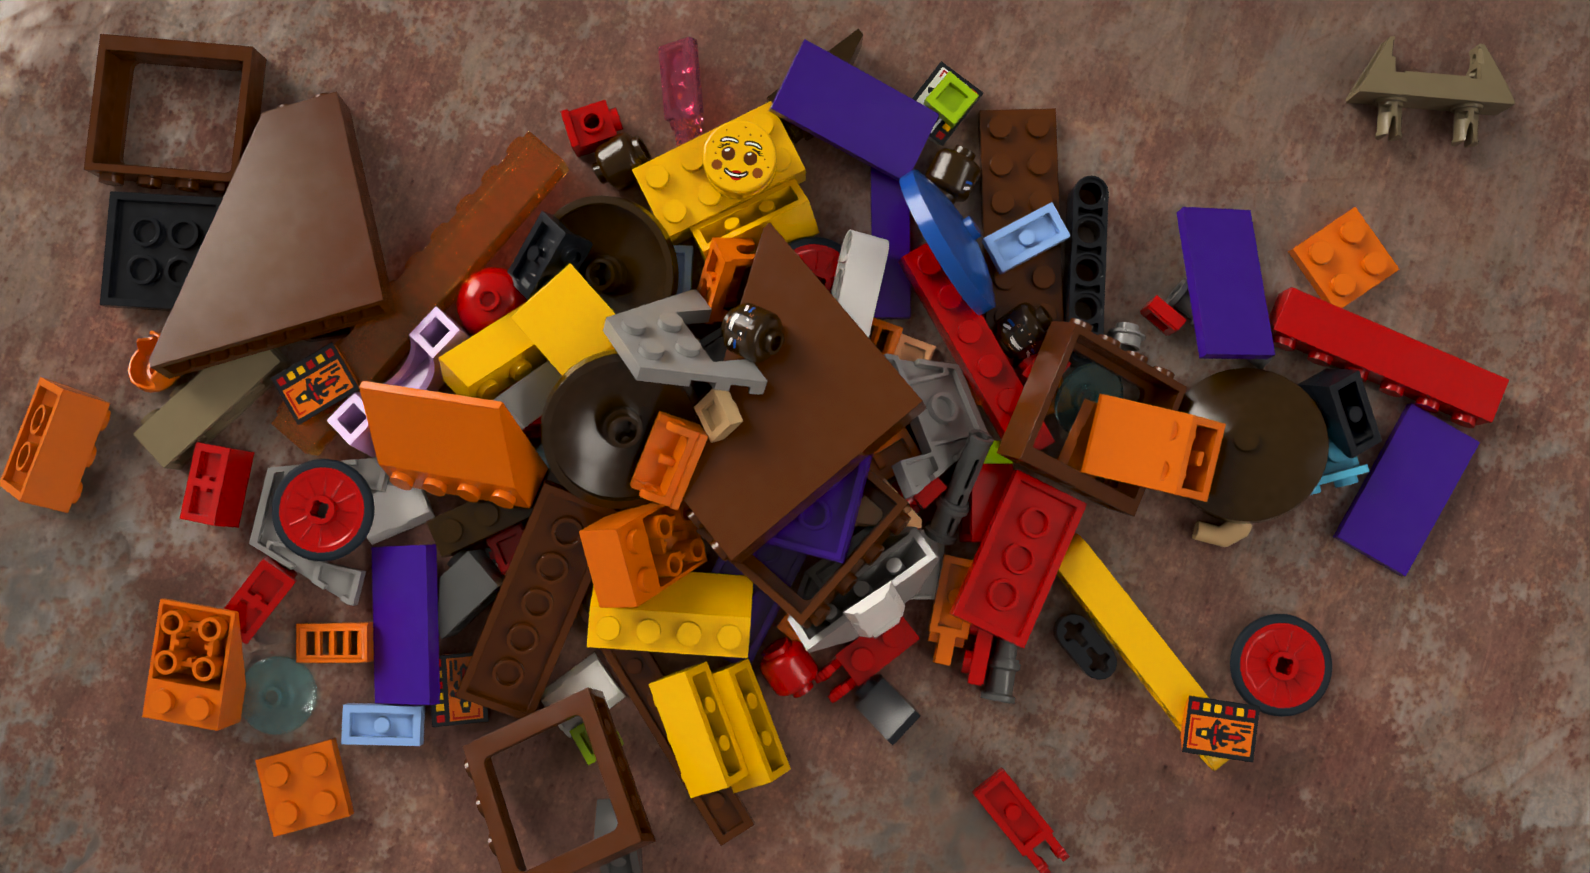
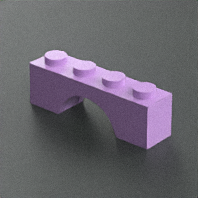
(421, 370)

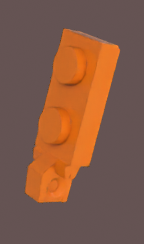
(943, 627)

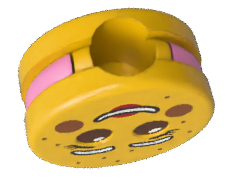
(740, 159)

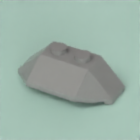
(904, 561)

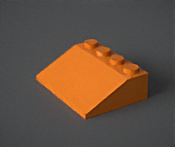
(452, 445)

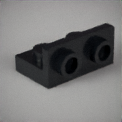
(546, 253)

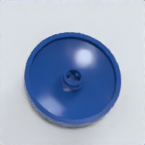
(950, 240)

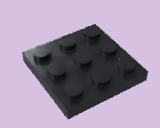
(152, 247)

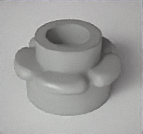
(1128, 335)

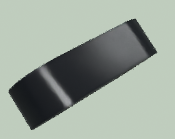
(1078, 652)

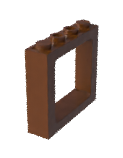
(112, 97)
(1062, 338)
(816, 609)
(633, 825)

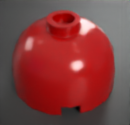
(487, 298)

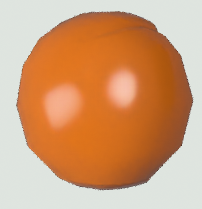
(140, 371)

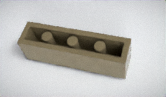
(207, 406)

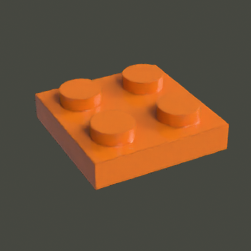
(1344, 259)
(304, 787)

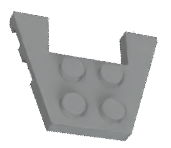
(664, 350)
(942, 426)
(335, 578)

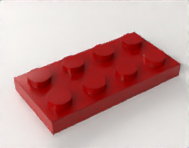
(1018, 559)

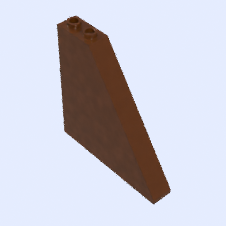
(287, 247)
(820, 415)

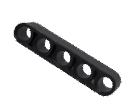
(1089, 254)

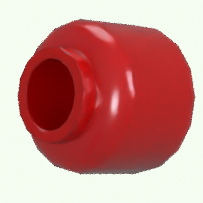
(788, 667)

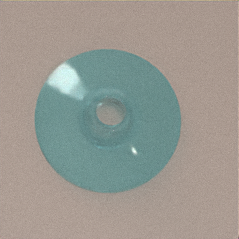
(1083, 383)
(295, 694)

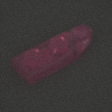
(682, 88)

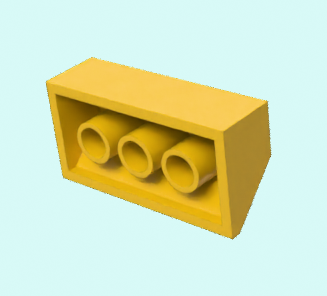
(692, 616)

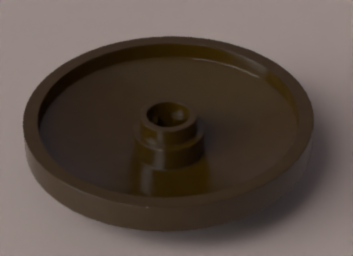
(630, 251)
(600, 424)
(1269, 448)

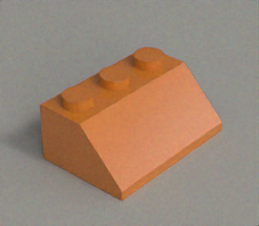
(55, 446)

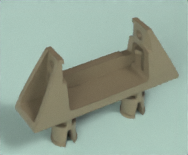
(1466, 96)

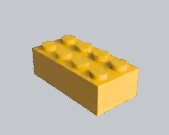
(679, 186)

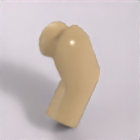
(1220, 535)

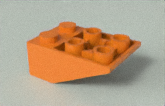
(1153, 447)
(640, 553)
(196, 667)

